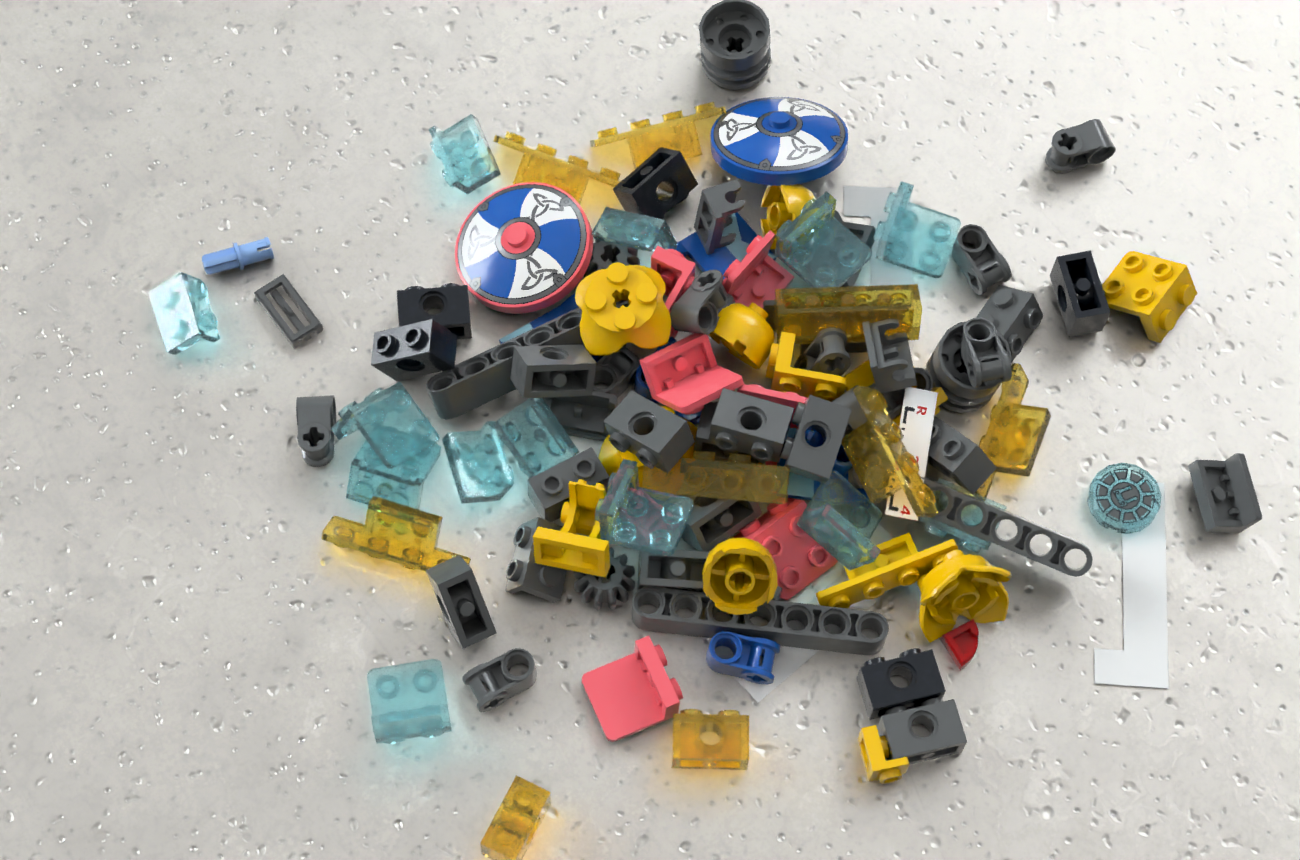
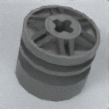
(735, 44)
(951, 374)

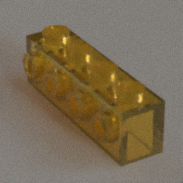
(845, 310)

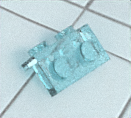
(464, 154)
(633, 230)
(183, 312)
(535, 437)
(478, 464)

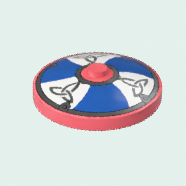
(524, 247)

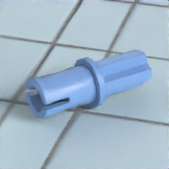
(237, 256)

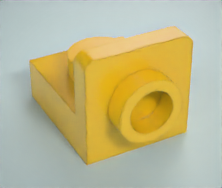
(874, 752)

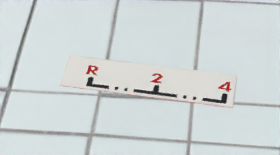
(916, 427)

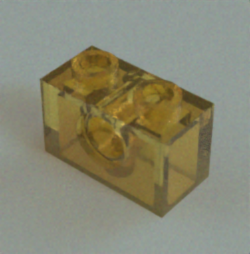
(693, 753)
(516, 821)

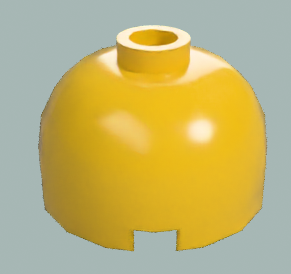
(783, 204)
(745, 333)
(739, 576)

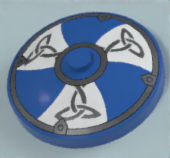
(779, 141)

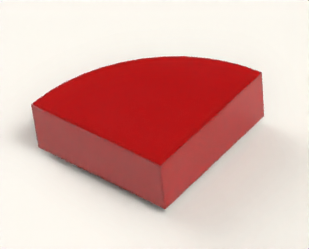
(962, 643)

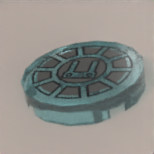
(1124, 498)

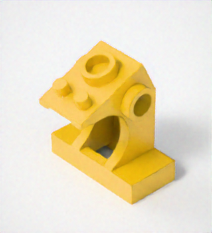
(565, 547)

